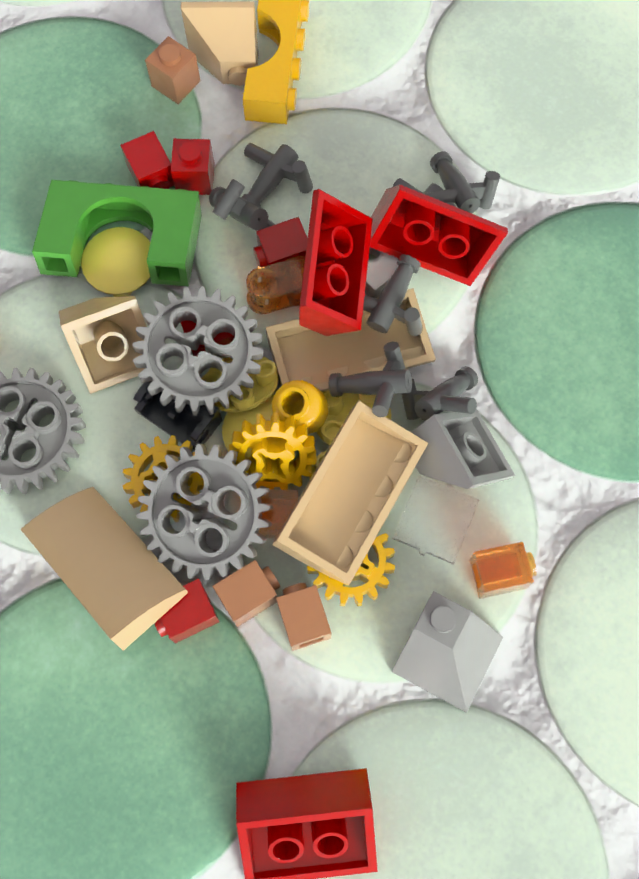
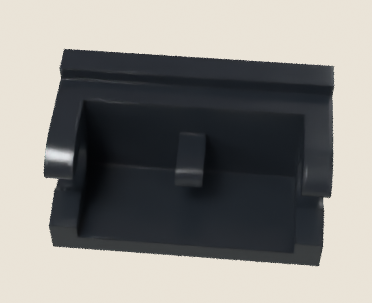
(183, 424)

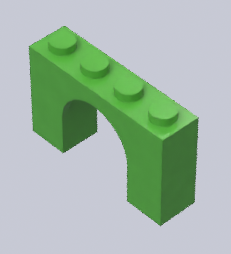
(80, 208)

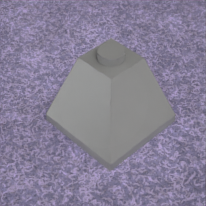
(461, 451)
(448, 652)

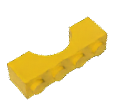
(268, 87)

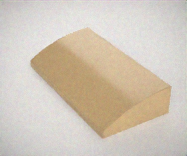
(314, 357)
(350, 494)
(104, 565)

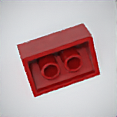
(434, 234)
(334, 267)
(306, 826)

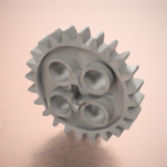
(211, 318)
(51, 442)
(190, 545)

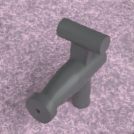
(277, 166)
(460, 192)
(230, 203)
(388, 304)
(383, 384)
(443, 397)

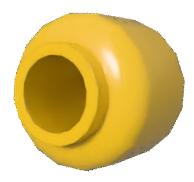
(303, 402)

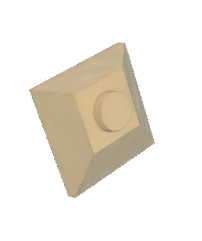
(222, 37)
(102, 339)

